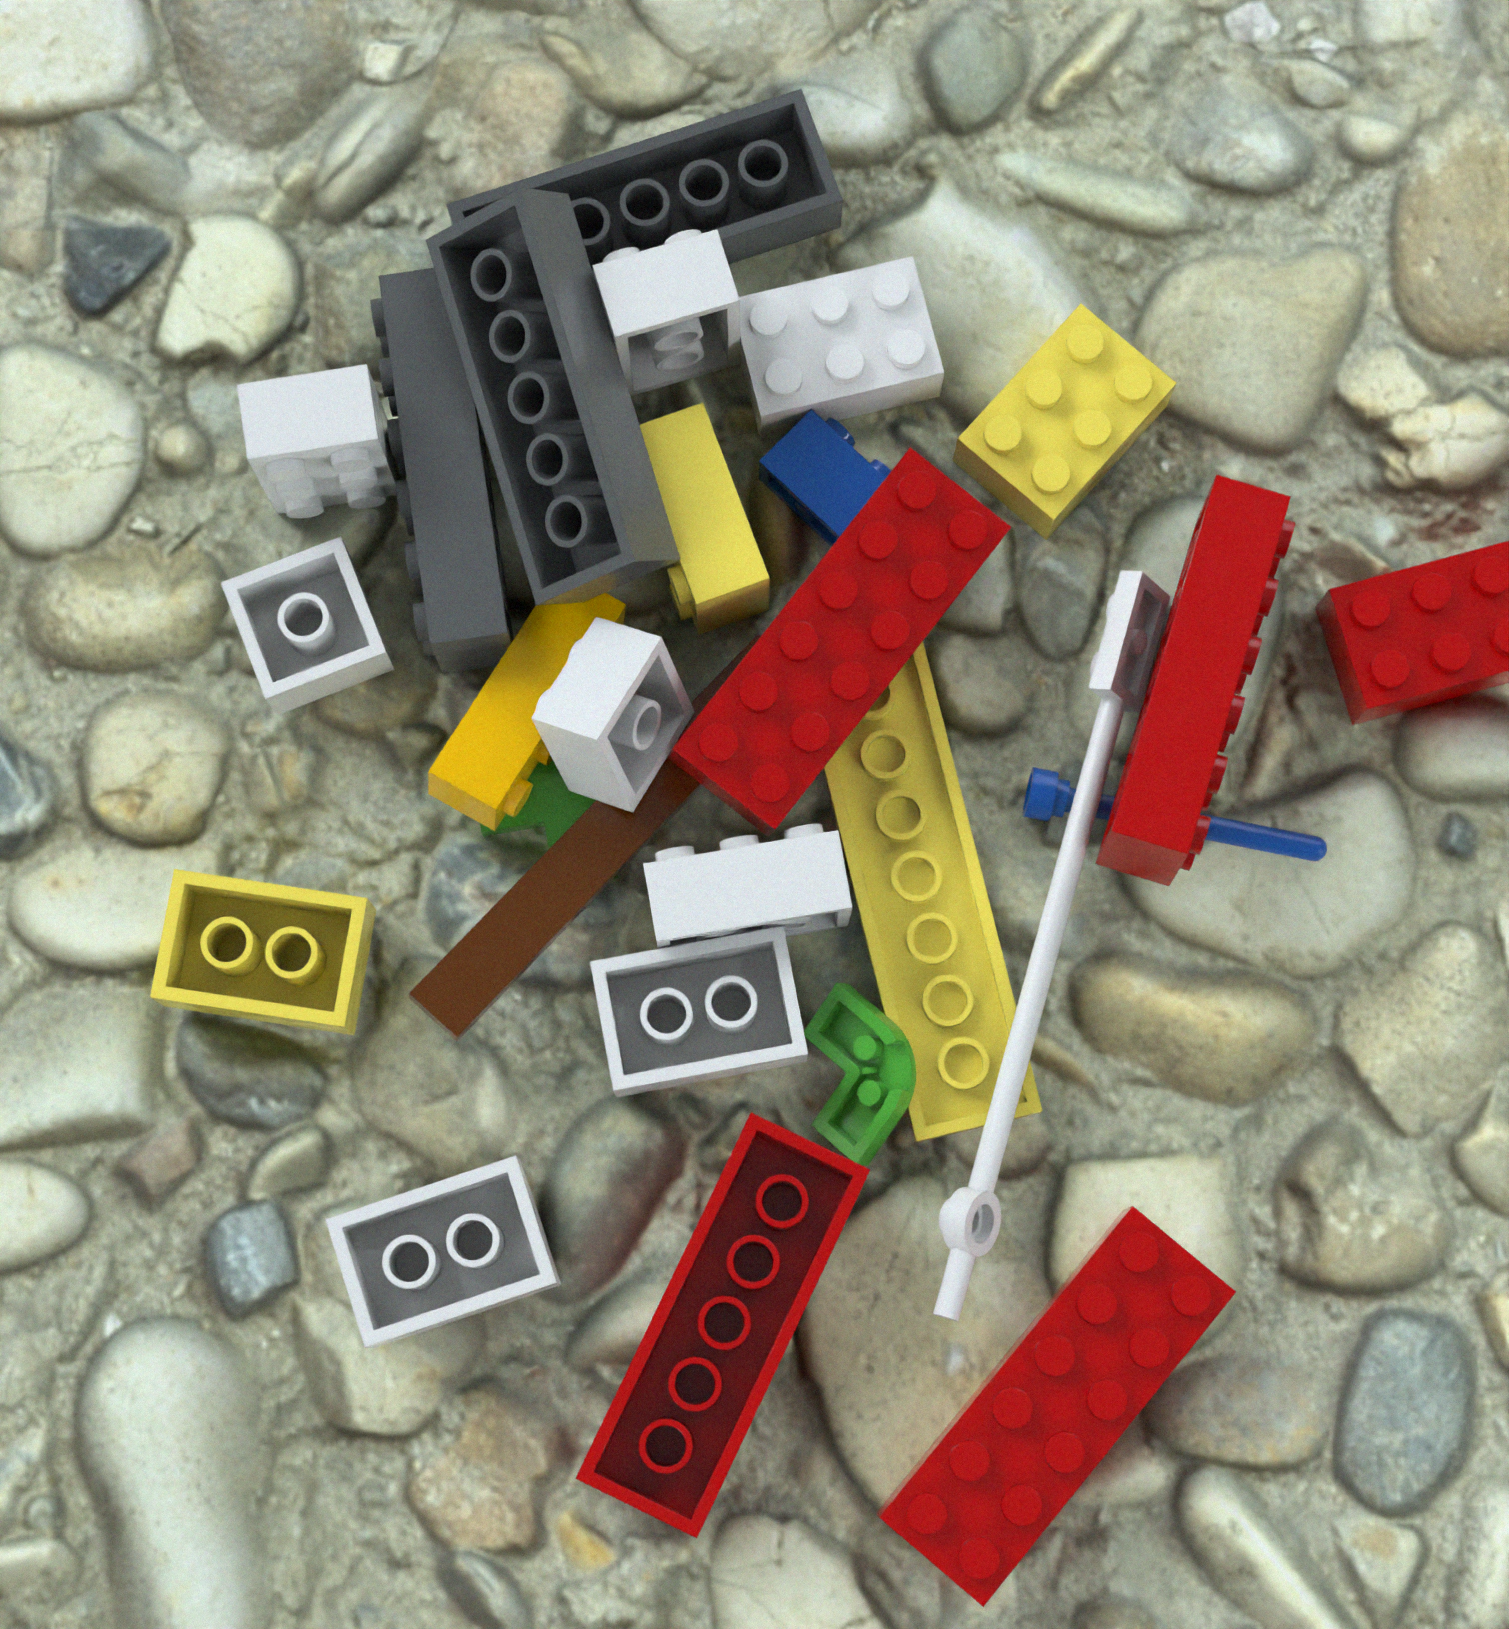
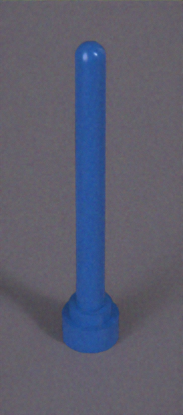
(1053, 796)

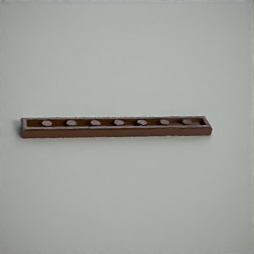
(553, 893)

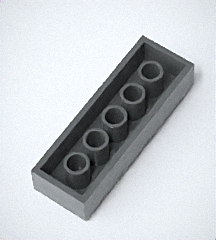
(744, 172)
(552, 397)
(448, 477)

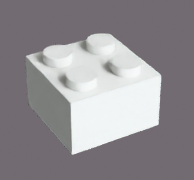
(307, 626)
(613, 713)

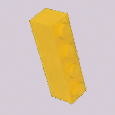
(496, 742)

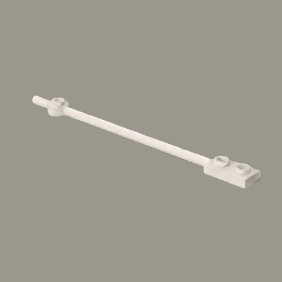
(1119, 677)

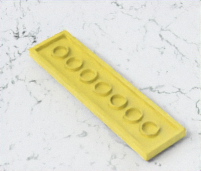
(925, 904)

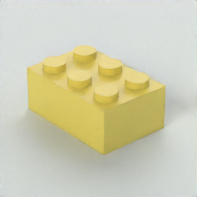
(1063, 421)
(720, 562)
(263, 952)

